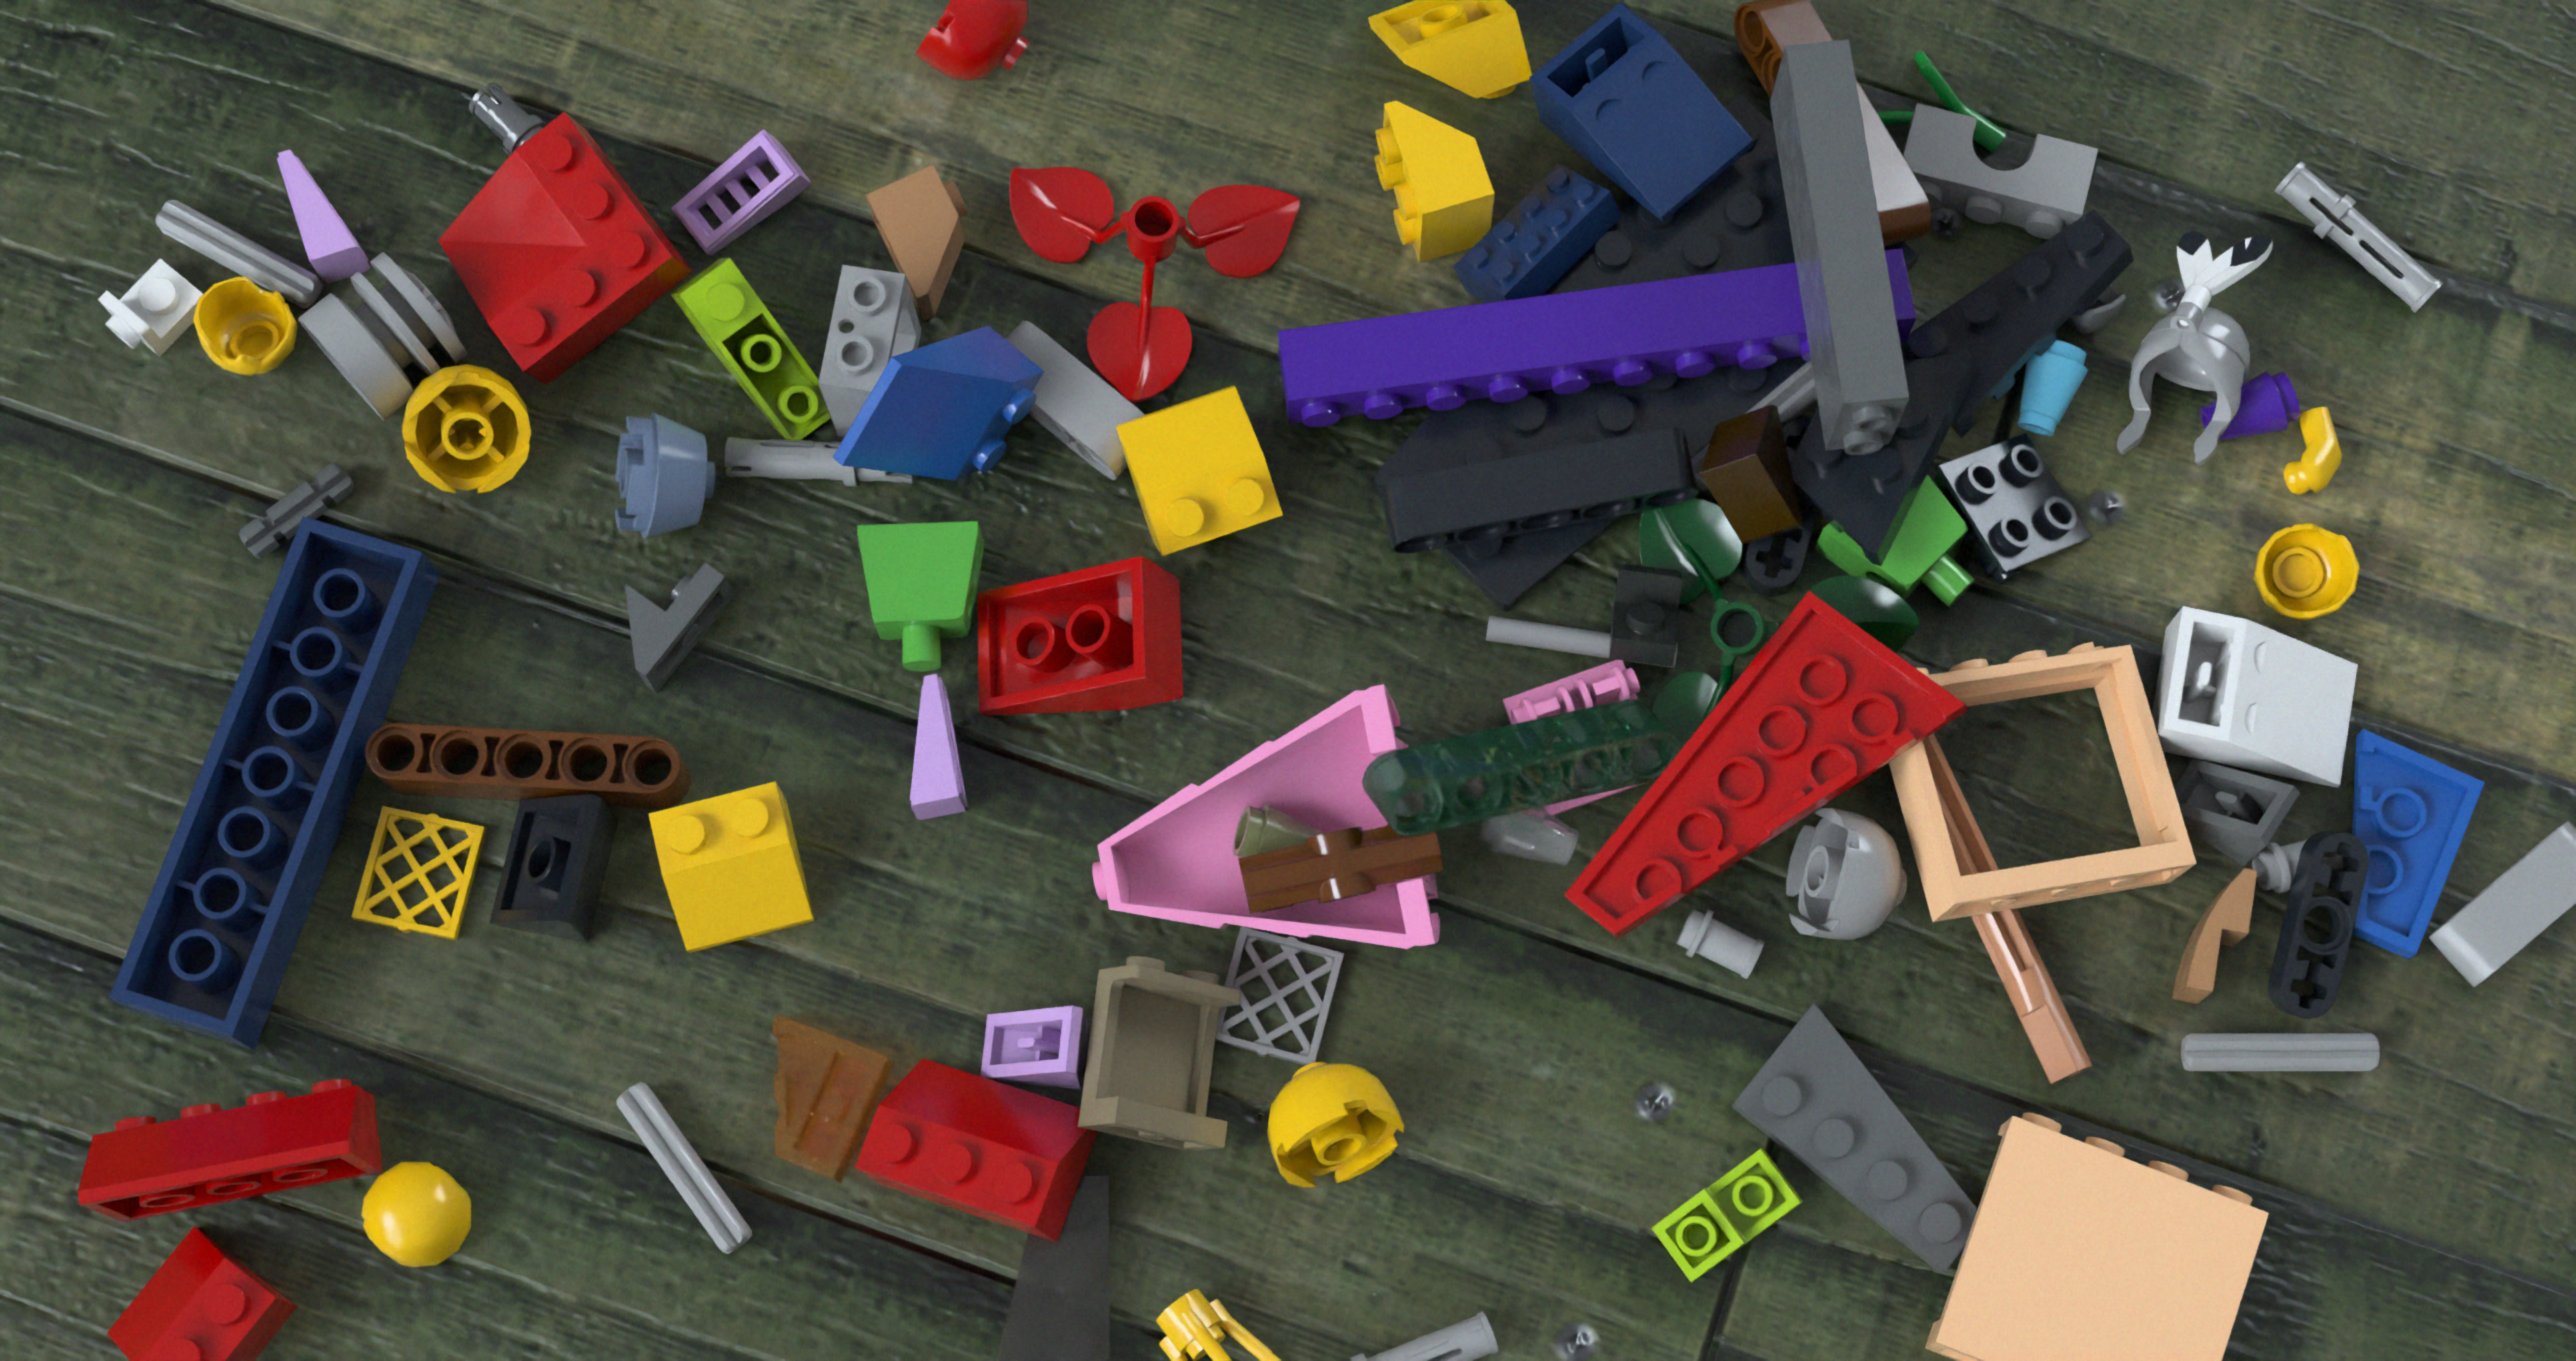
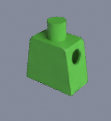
(1918, 553)
(921, 584)

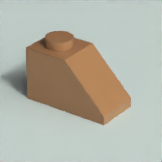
(921, 232)

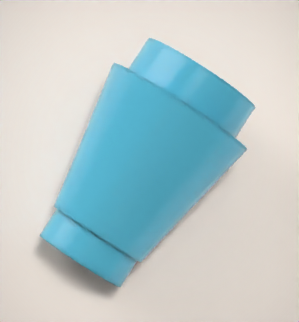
(2050, 387)

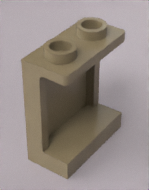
(1154, 1055)

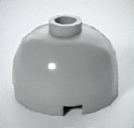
(1844, 876)

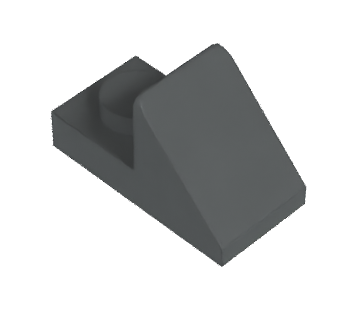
(666, 638)

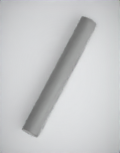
(1551, 637)

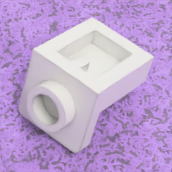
(154, 309)

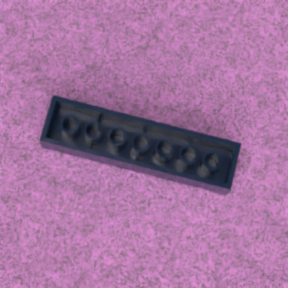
(276, 784)

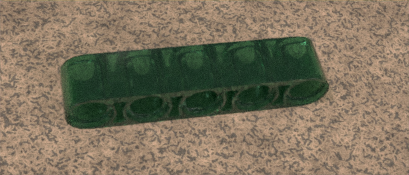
(1519, 767)

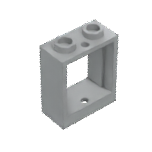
(884, 327)

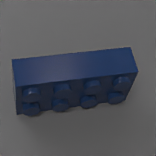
(1538, 238)

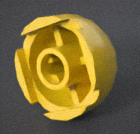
(466, 429)
(1331, 1122)

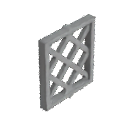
(1290, 948)

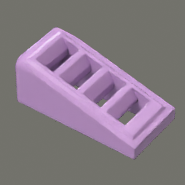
(727, 177)
(324, 234)
(937, 771)

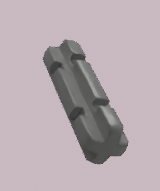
(285, 516)

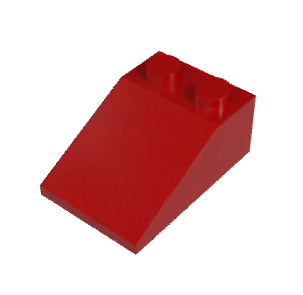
(1081, 641)

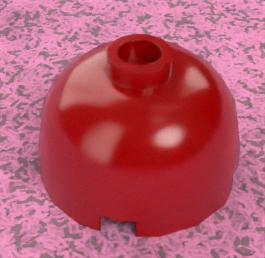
(976, 38)

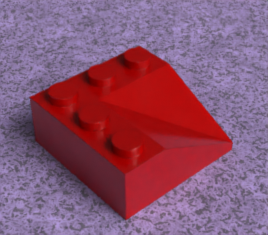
(559, 250)

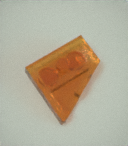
(823, 1097)

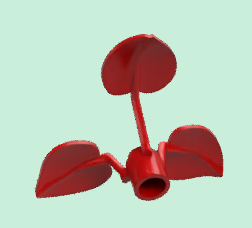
(1144, 346)

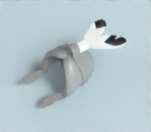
(2197, 342)

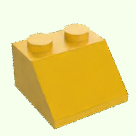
(1198, 470)
(731, 866)

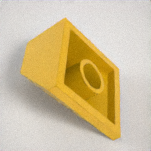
(1458, 42)

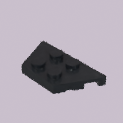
(1875, 490)

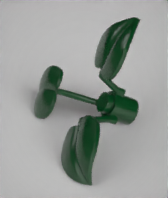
(1706, 548)

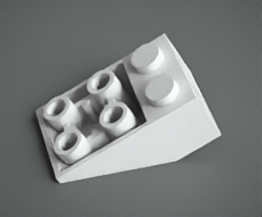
(2252, 698)

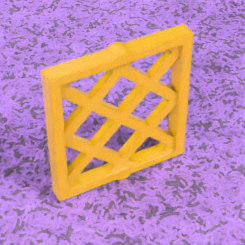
(376, 861)

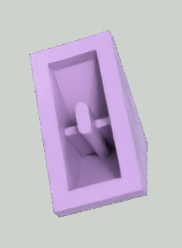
(1036, 1047)

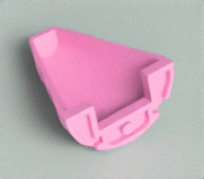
(1181, 856)

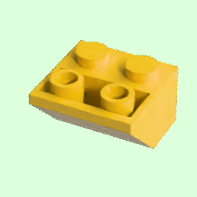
(1436, 181)

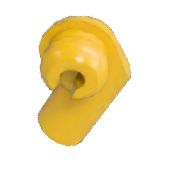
(2321, 454)

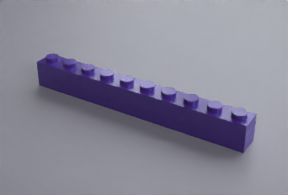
(1553, 343)

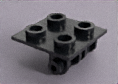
(2011, 506)

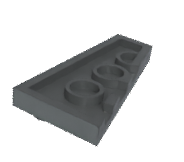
(1849, 1133)

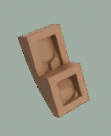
(2222, 923)

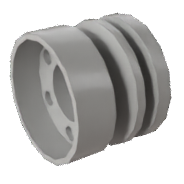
(383, 335)

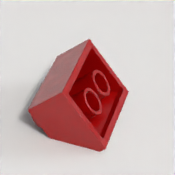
(979, 1148)

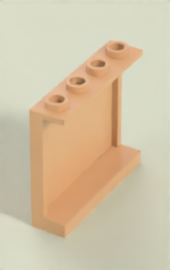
(2095, 1257)

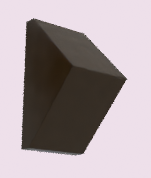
(1752, 475)

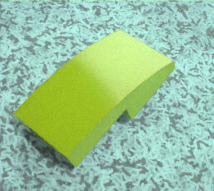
(1727, 1215)

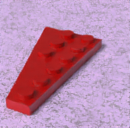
(1783, 741)

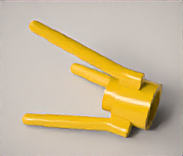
(1195, 1326)

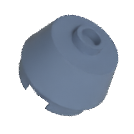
(662, 476)

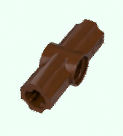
(1337, 866)

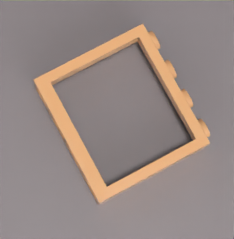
(2140, 761)

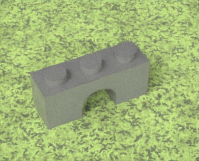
(2039, 195)

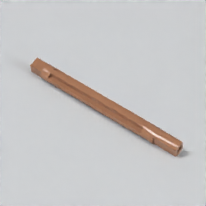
(2009, 940)

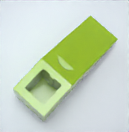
(753, 348)

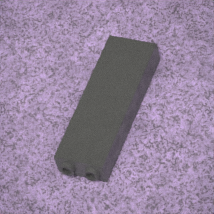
(1838, 247)

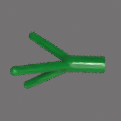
(1985, 132)

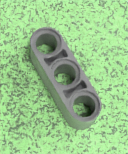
(1075, 402)
(2512, 908)

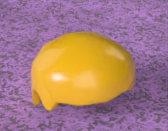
(244, 326)
(2306, 571)
(416, 1214)

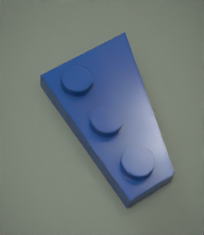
(2412, 824)

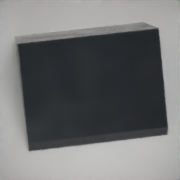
(556, 866)

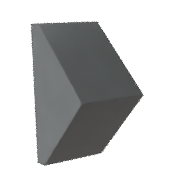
(2232, 807)

